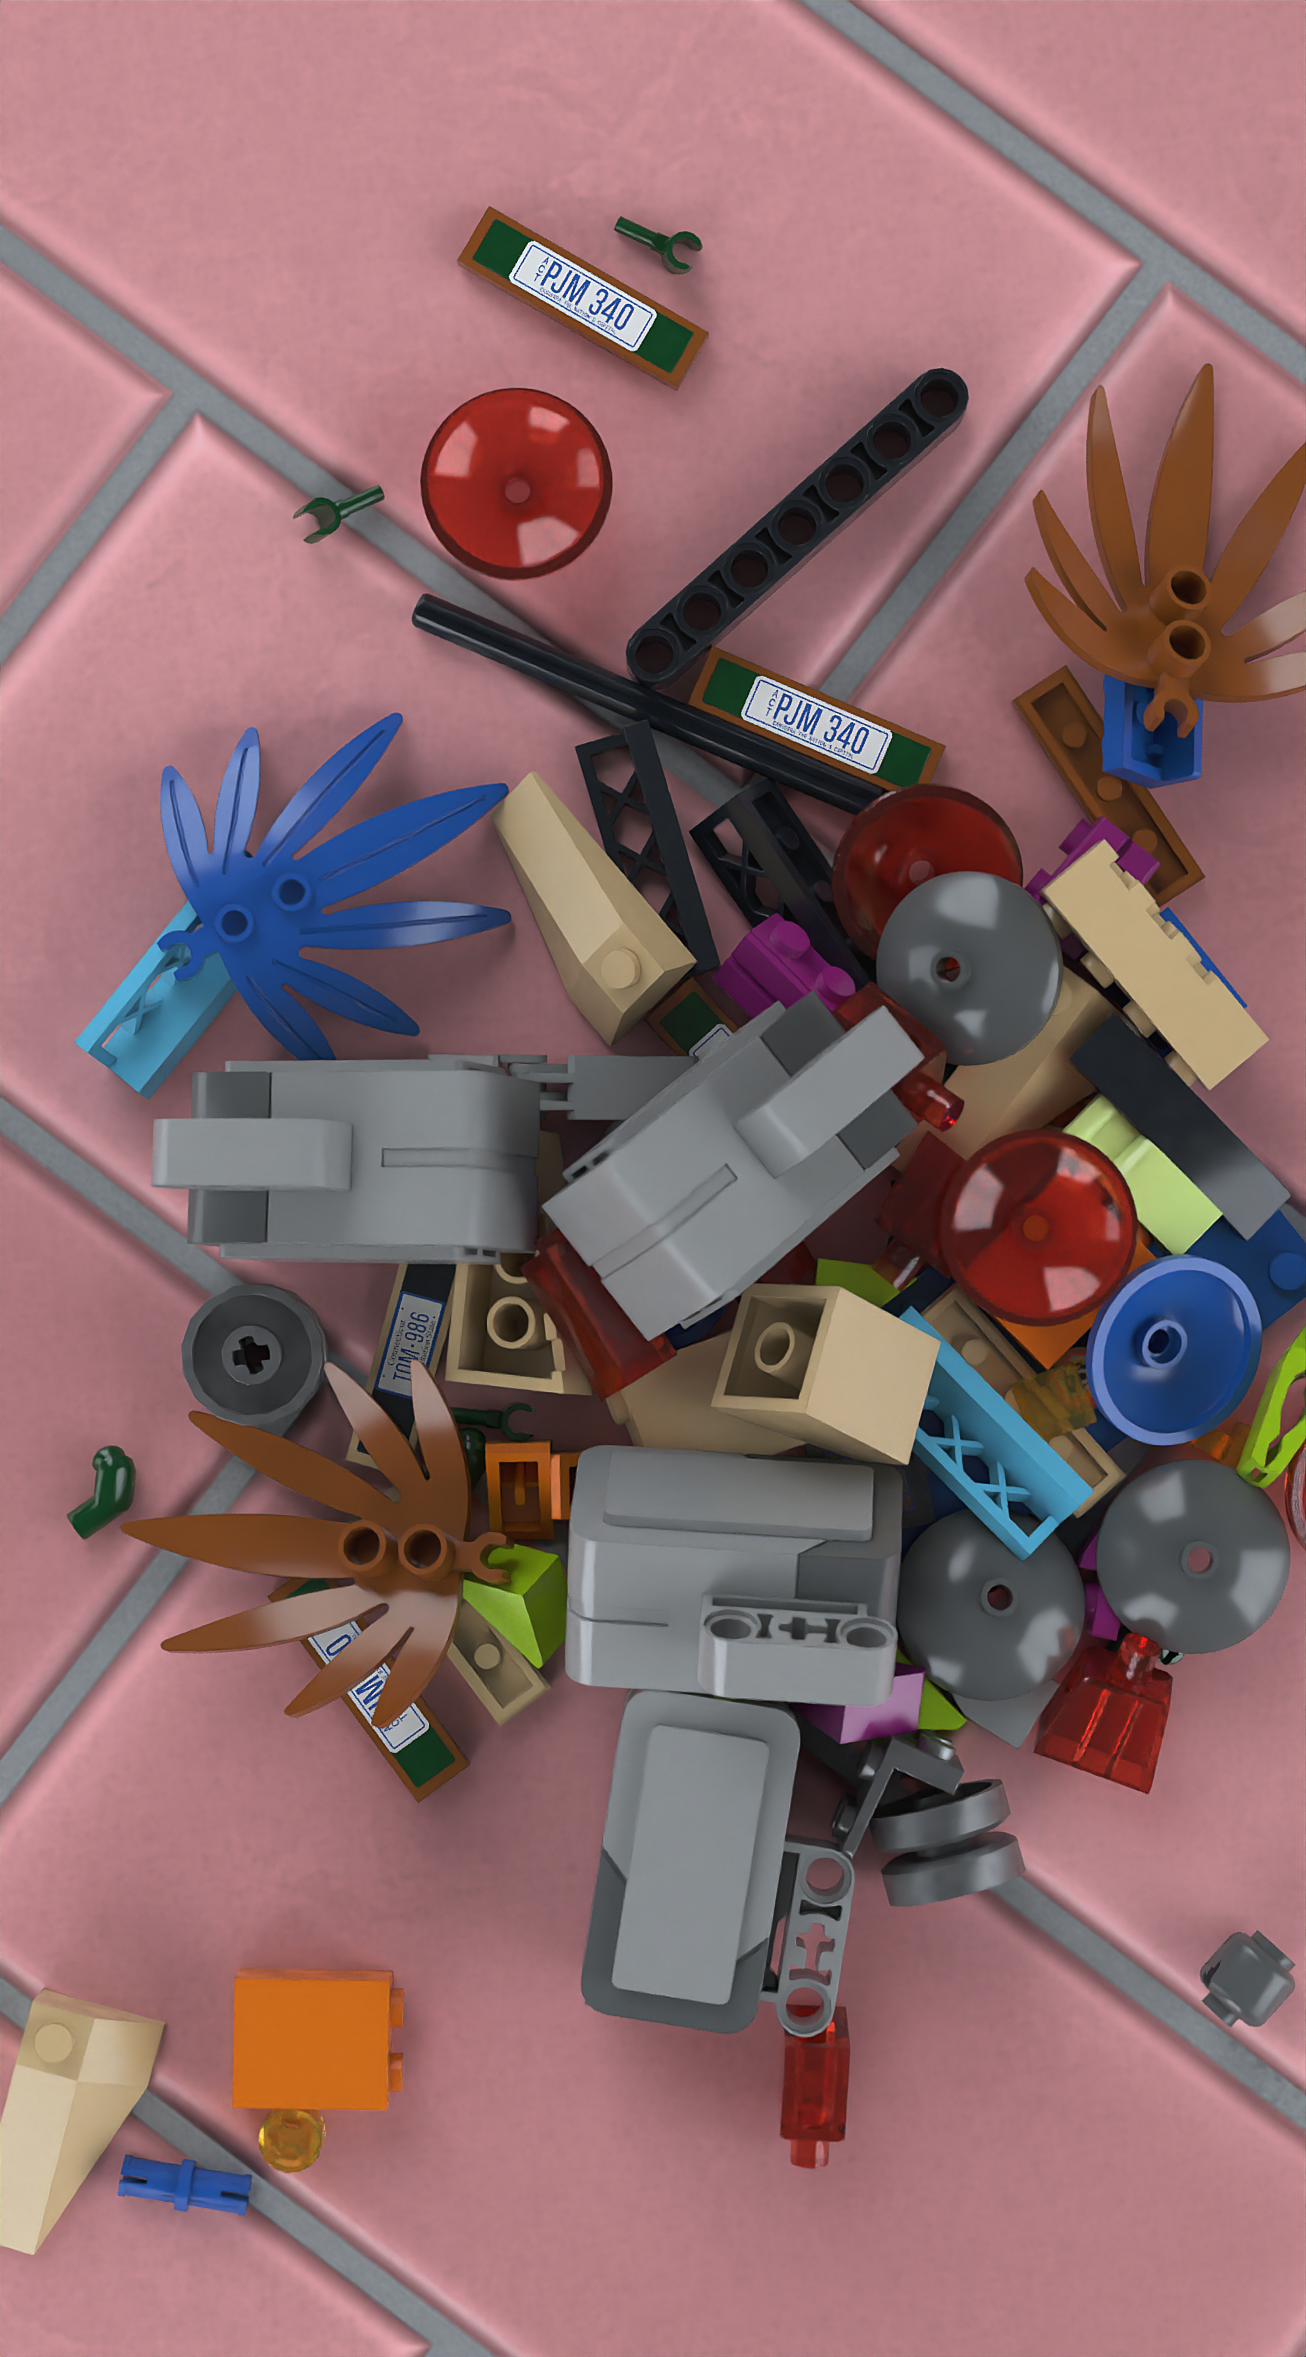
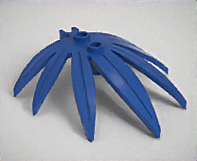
(272, 906)

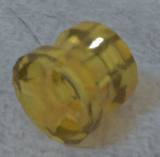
(282, 2144)

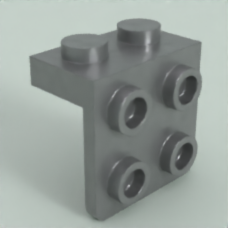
(921, 1755)

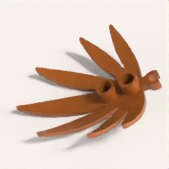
(1174, 622)
(399, 1552)

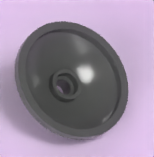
(1005, 960)
(1147, 1547)
(957, 1633)

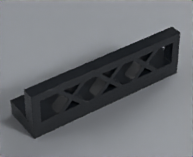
(665, 833)
(783, 852)

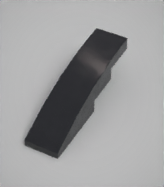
(1179, 1125)

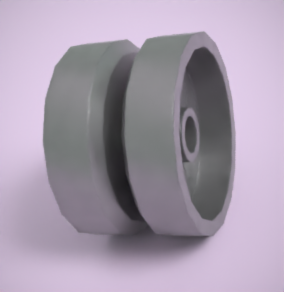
(217, 1360)
(946, 1843)

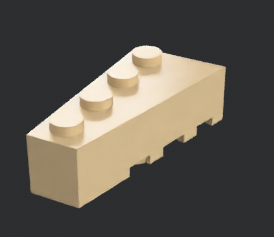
(1151, 967)
(498, 1322)

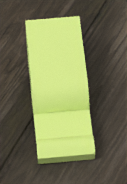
(1164, 1197)

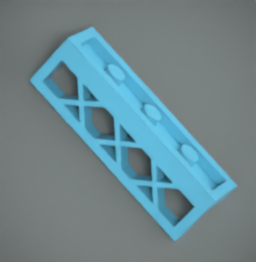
(162, 1021)
(1017, 1457)

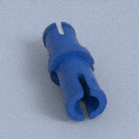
(185, 2185)

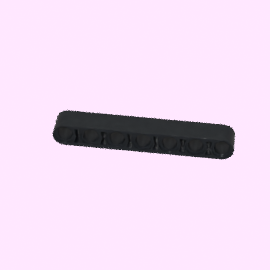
(808, 500)

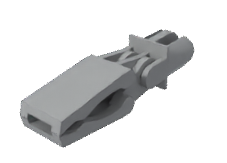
(597, 1084)

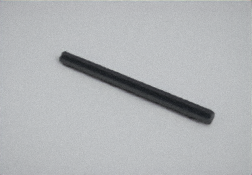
(643, 703)

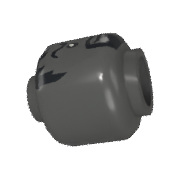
(1247, 1979)

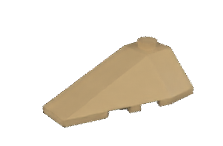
(596, 924)
(1027, 1086)
(65, 2101)

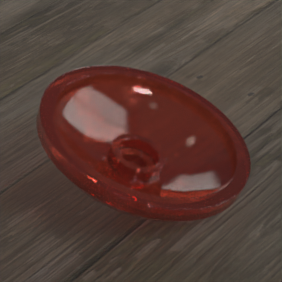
(508, 440)
(907, 826)
(1086, 1218)

